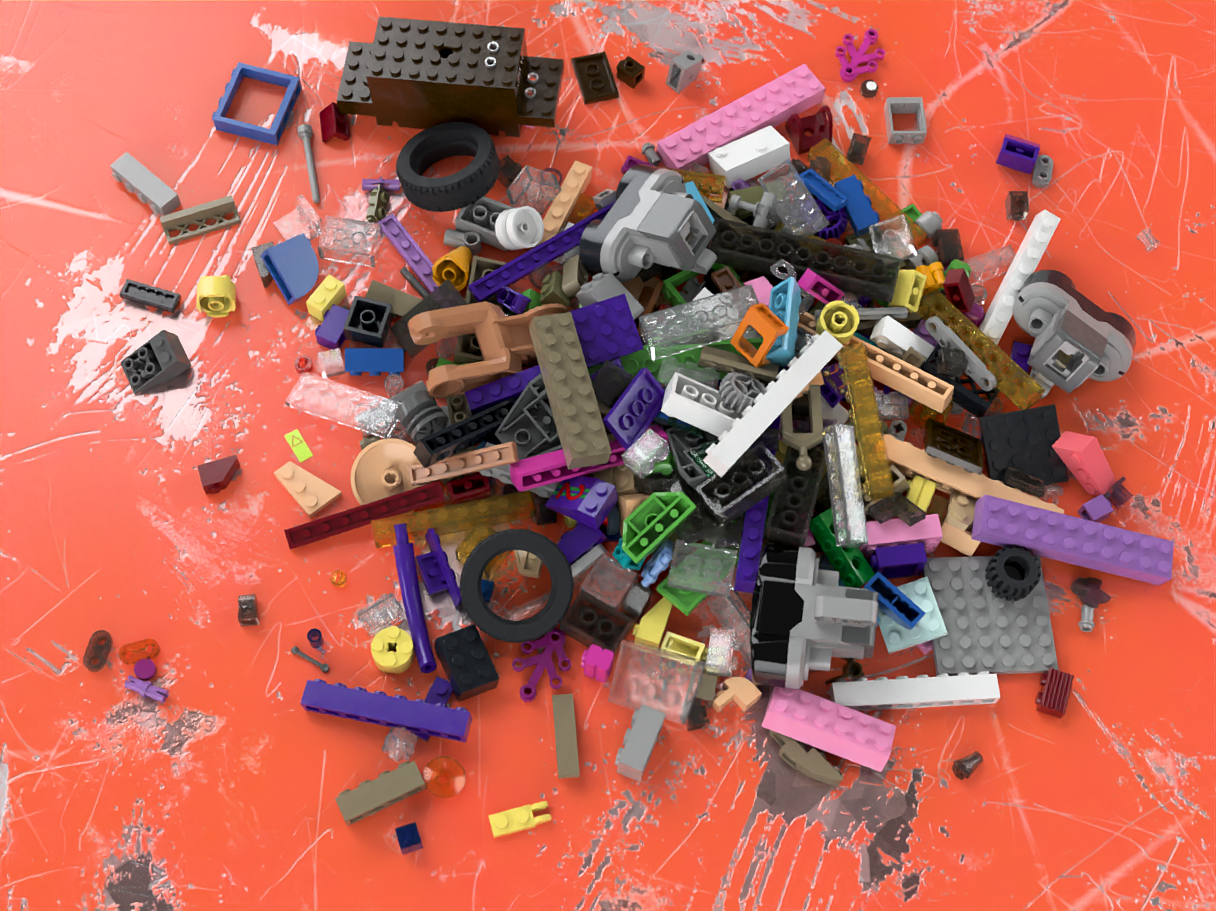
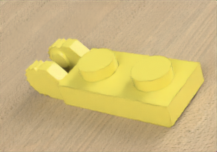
(517, 819)

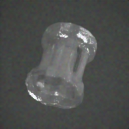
(1148, 239)

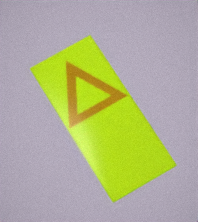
(298, 445)

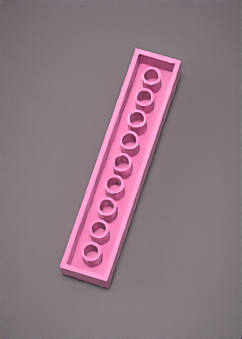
(754, 111)

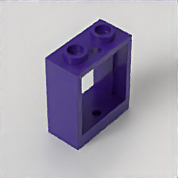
(899, 560)

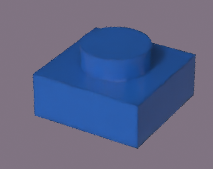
(487, 589)

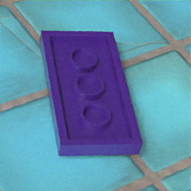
(635, 408)

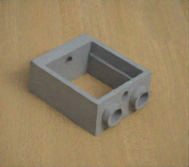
(905, 105)

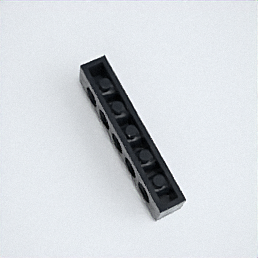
(462, 434)

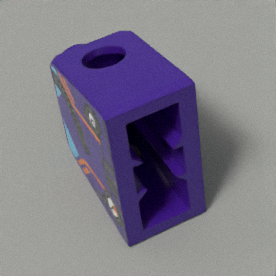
(833, 388)

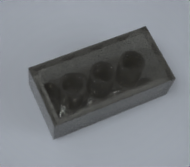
(743, 485)

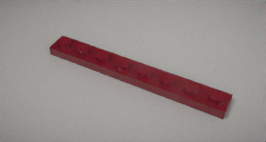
(364, 514)

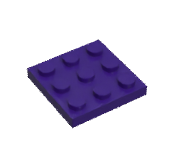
(606, 330)

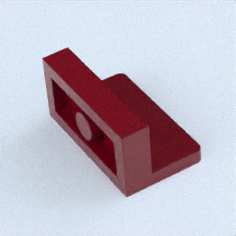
(334, 123)

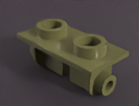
(378, 201)

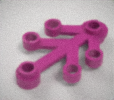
(858, 57)

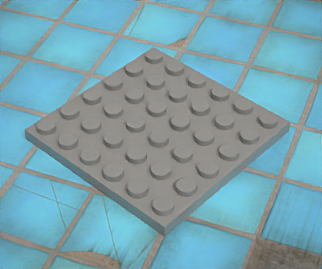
(985, 629)

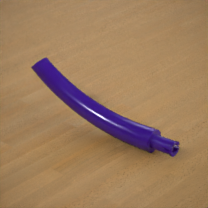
(412, 600)

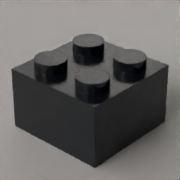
(368, 321)

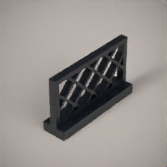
(962, 396)

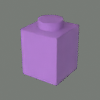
(1096, 509)

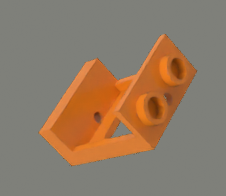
(767, 325)

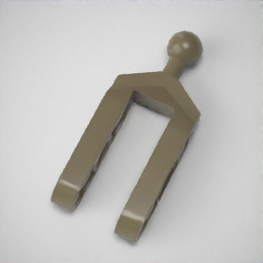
(804, 441)

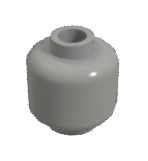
(929, 223)

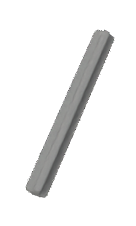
(876, 313)

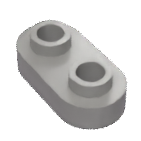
(1042, 169)

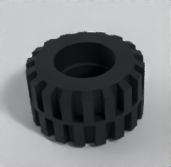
(1023, 562)

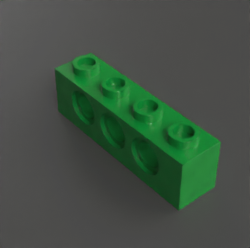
(848, 561)

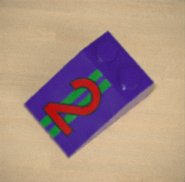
(584, 500)

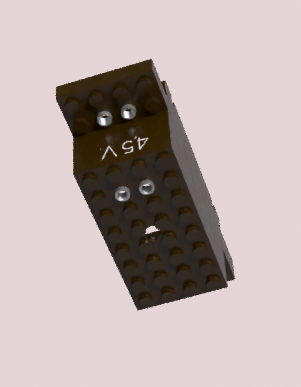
(450, 73)

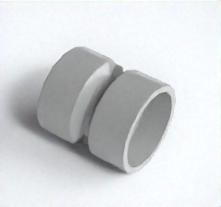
(925, 256)

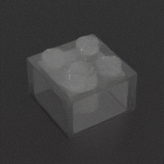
(533, 189)
(893, 238)
(609, 581)

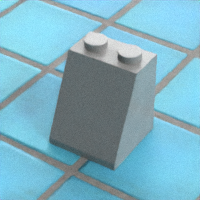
(605, 287)

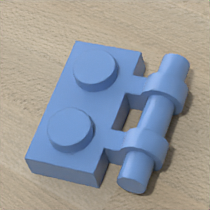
(657, 563)

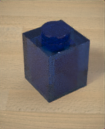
(408, 838)

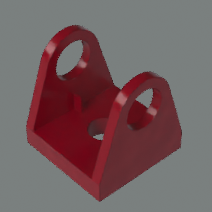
(816, 124)

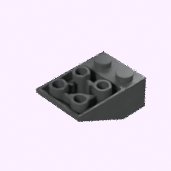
(155, 362)

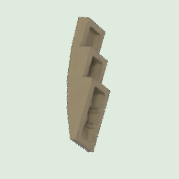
(565, 736)

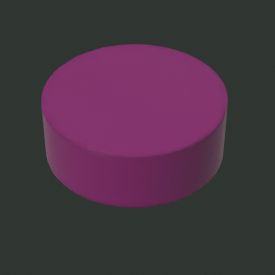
(145, 669)

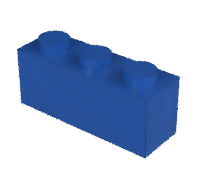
(859, 207)
(374, 361)

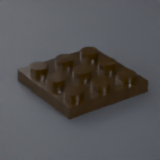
(953, 446)

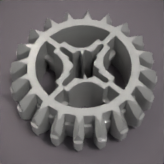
(740, 390)

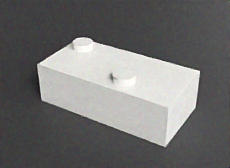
(749, 155)
(697, 405)

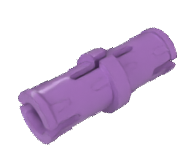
(367, 184)
(146, 689)

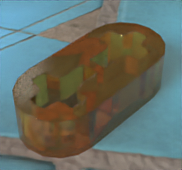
(138, 647)

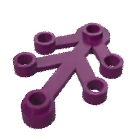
(542, 660)

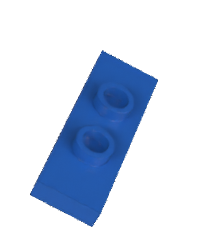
(824, 190)

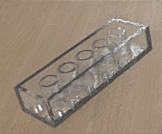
(696, 322)

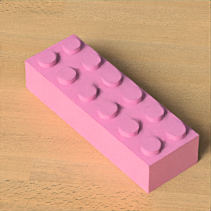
(830, 727)

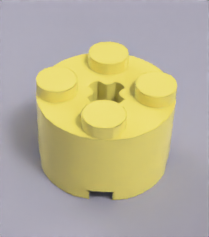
(216, 295)
(839, 320)
(391, 661)

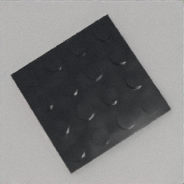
(1023, 443)

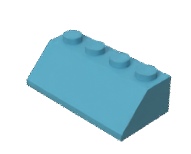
(785, 305)

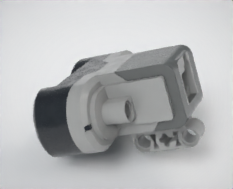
(647, 226)
(1070, 334)

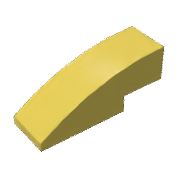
(685, 646)

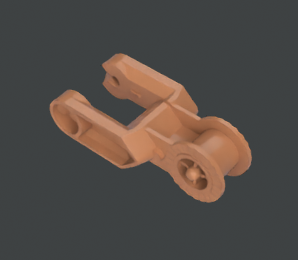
(502, 341)

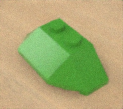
(654, 523)

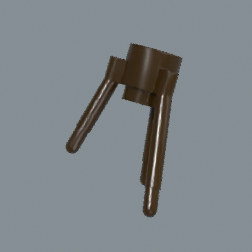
(850, 670)

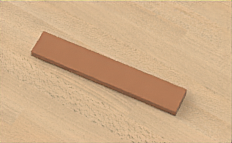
(465, 463)

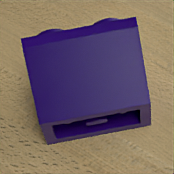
(1018, 154)

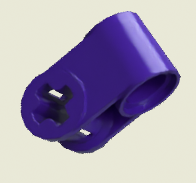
(513, 300)

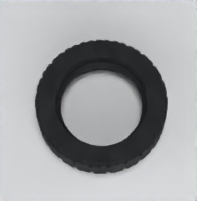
(456, 189)
(560, 595)

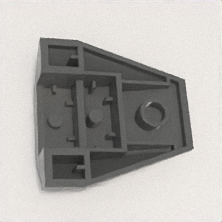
(531, 423)
(680, 444)

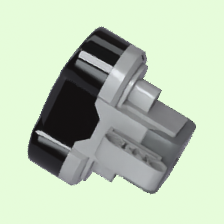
(805, 618)

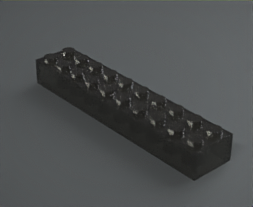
(842, 266)

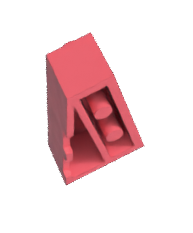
(1085, 461)

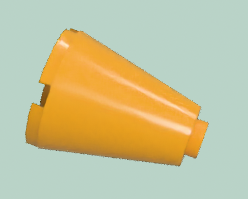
(454, 267)

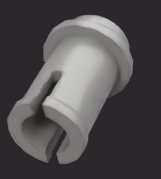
(650, 153)
(1086, 623)

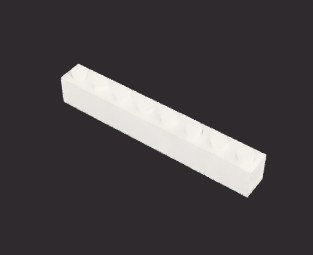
(1021, 268)
(916, 692)

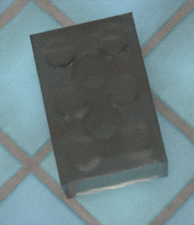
(596, 623)

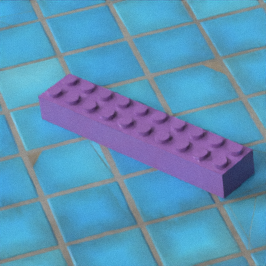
(1073, 540)

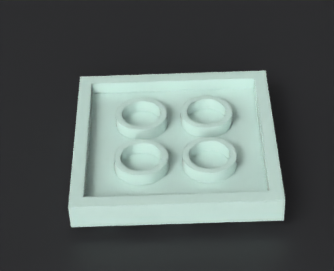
(929, 626)

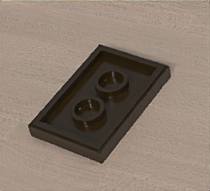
(594, 78)

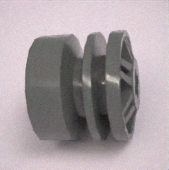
(421, 415)

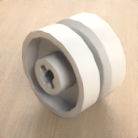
(519, 228)

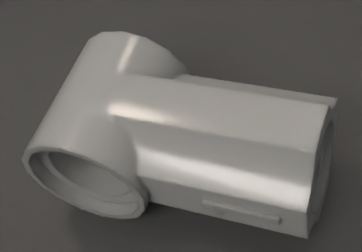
(457, 238)

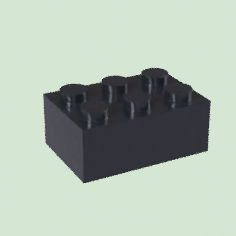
(466, 662)

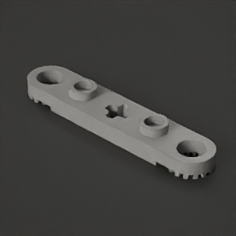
(947, 338)

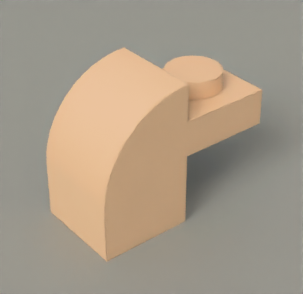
(739, 690)

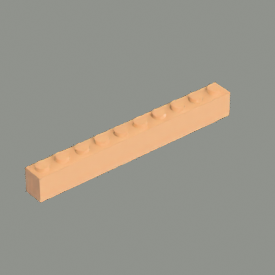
(895, 372)
(952, 478)

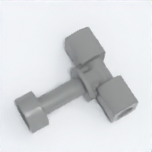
(759, 210)

